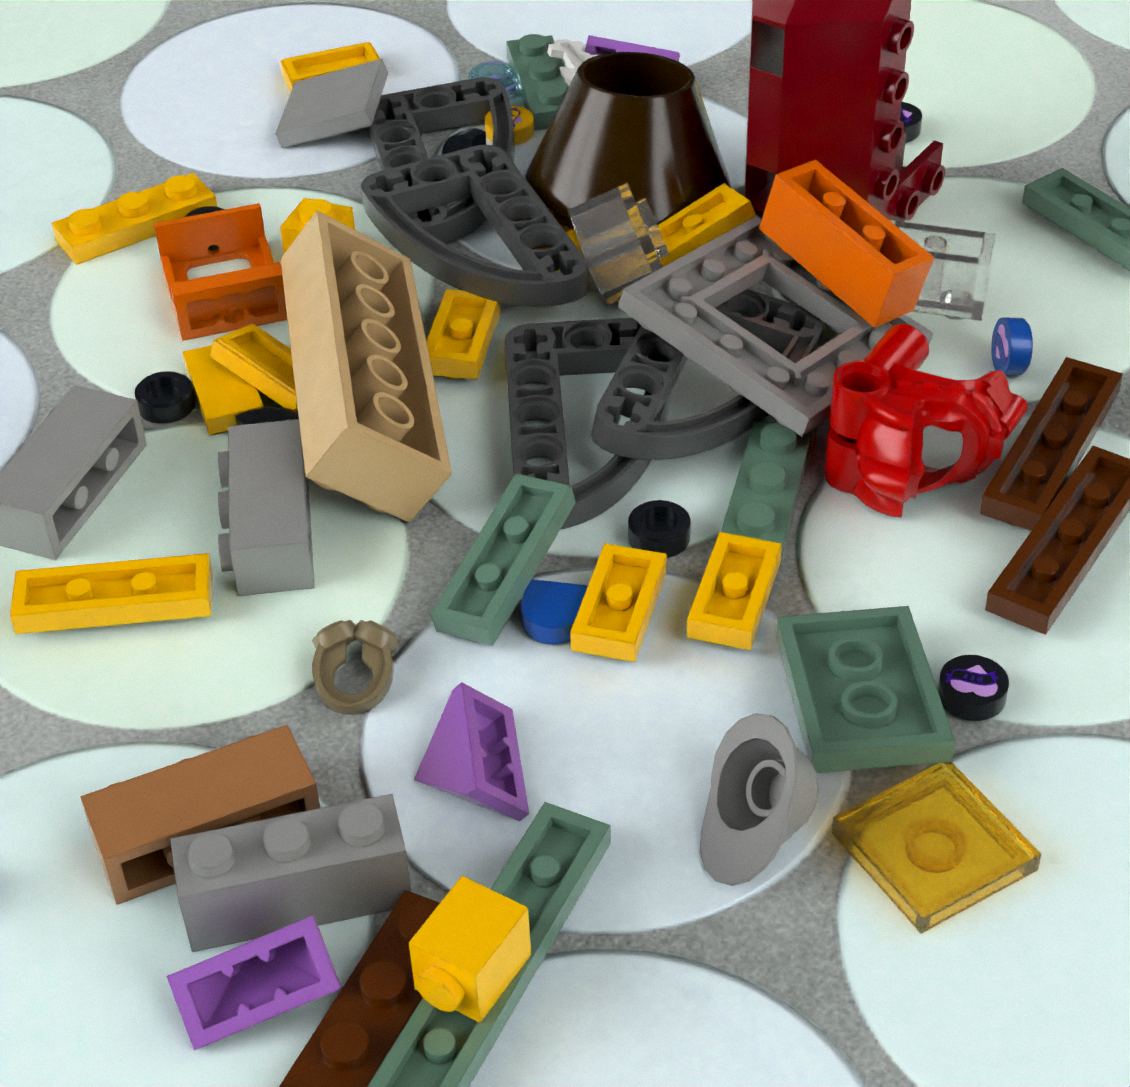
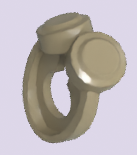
(331, 653)

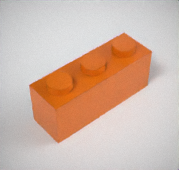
(845, 243)

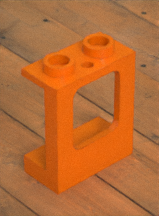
(226, 299)

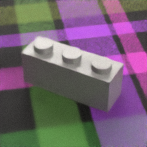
(67, 470)
(265, 509)
(290, 867)

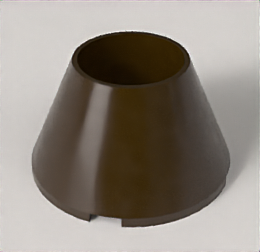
(633, 124)

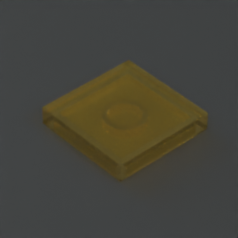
(935, 845)

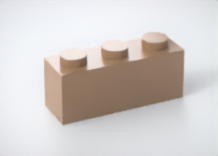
(199, 794)

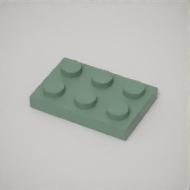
(863, 690)

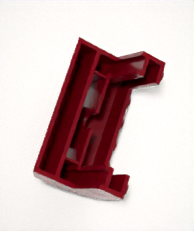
(832, 92)

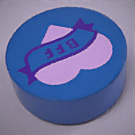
(1011, 345)

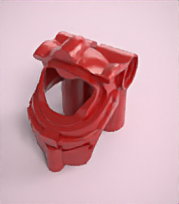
(881, 419)

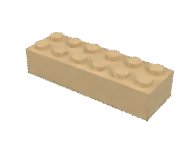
(362, 370)

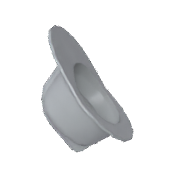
(756, 799)

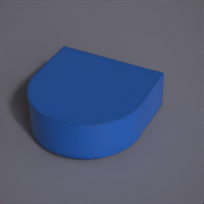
(550, 610)

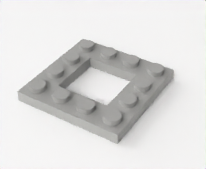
(681, 309)

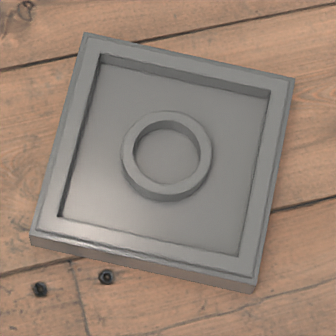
(332, 103)

